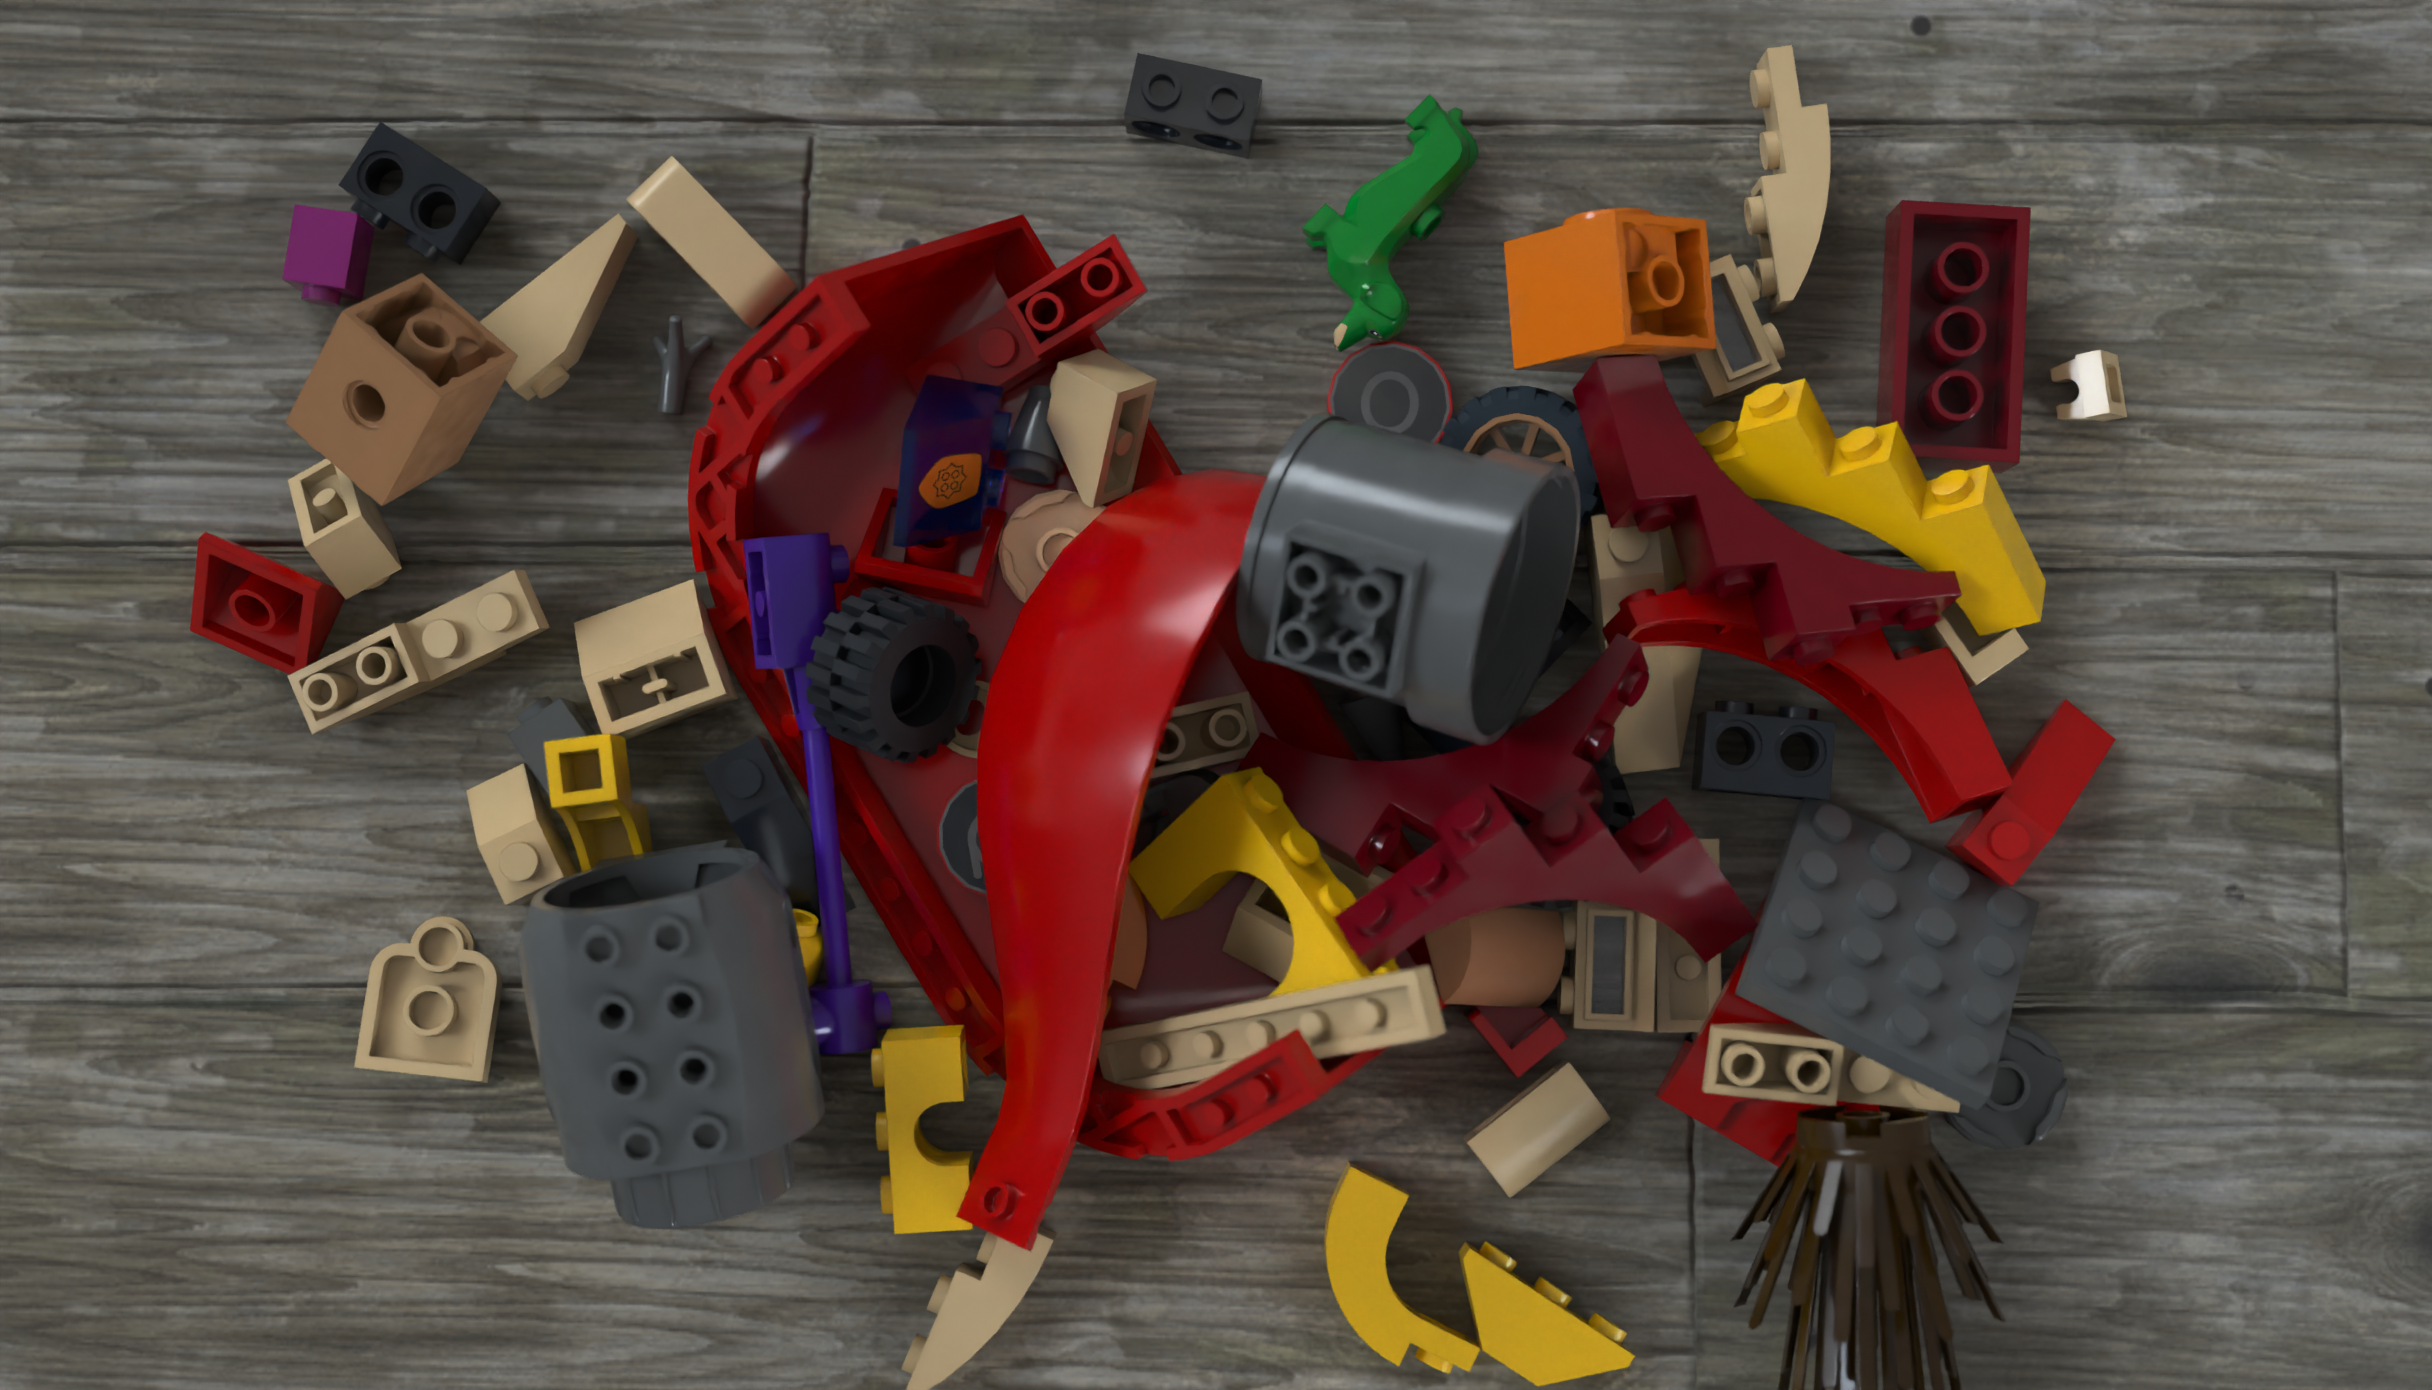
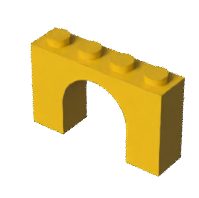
(1250, 829)

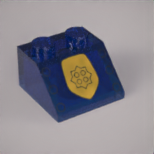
(950, 460)

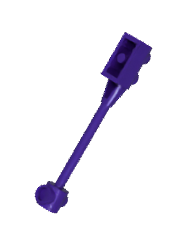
(788, 602)

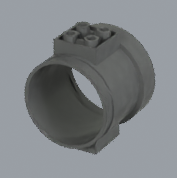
(1410, 571)

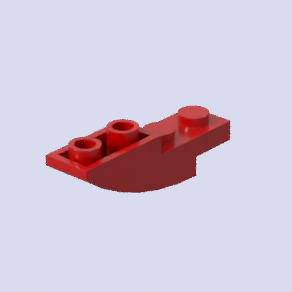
(1039, 321)

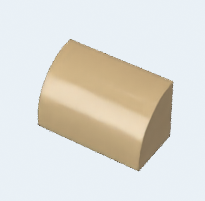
(1537, 1127)

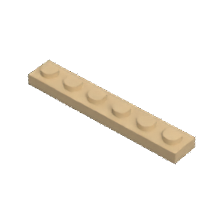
(1331, 1018)

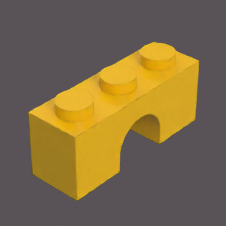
(924, 1182)

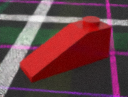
(2047, 782)

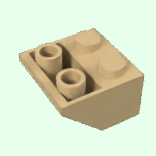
(652, 662)

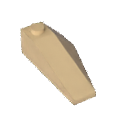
(1620, 564)

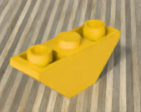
(1531, 1324)

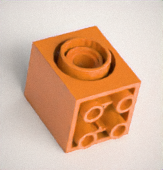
(1609, 289)

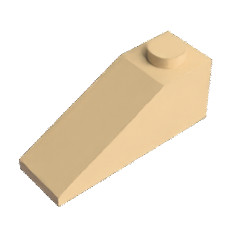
(559, 309)

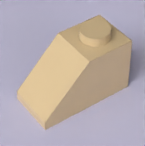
(1100, 422)
(343, 529)
(517, 836)

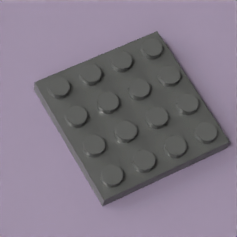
(1890, 951)

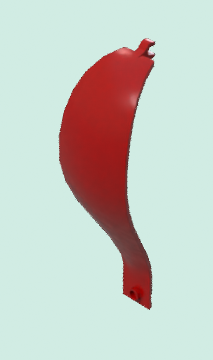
(1062, 794)

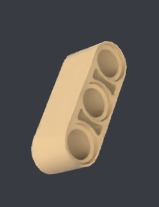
(712, 242)

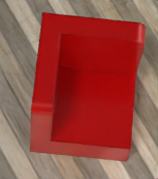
(1516, 1034)

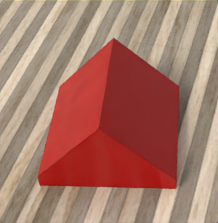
(944, 569)
(260, 605)

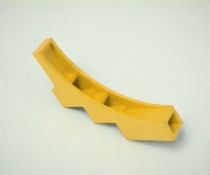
(1873, 481)

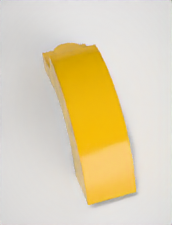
(1355, 1254)

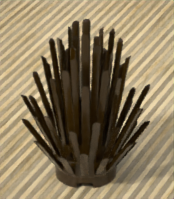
(1866, 1210)

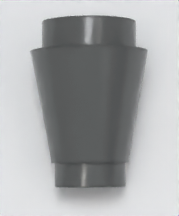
(1031, 447)

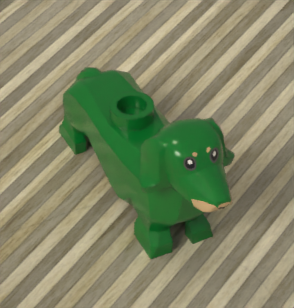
(1386, 216)

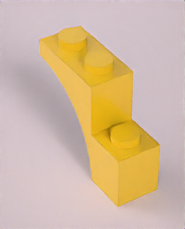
(595, 797)

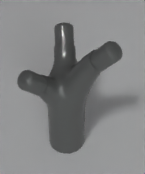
(676, 365)

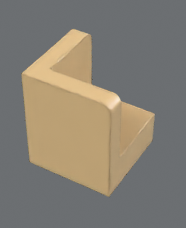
(1974, 654)

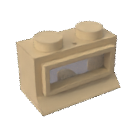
(1745, 348)
(1609, 968)

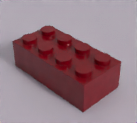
(1955, 332)

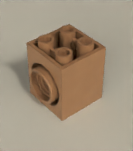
(400, 388)

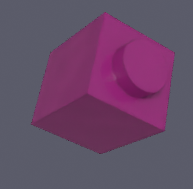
(328, 255)

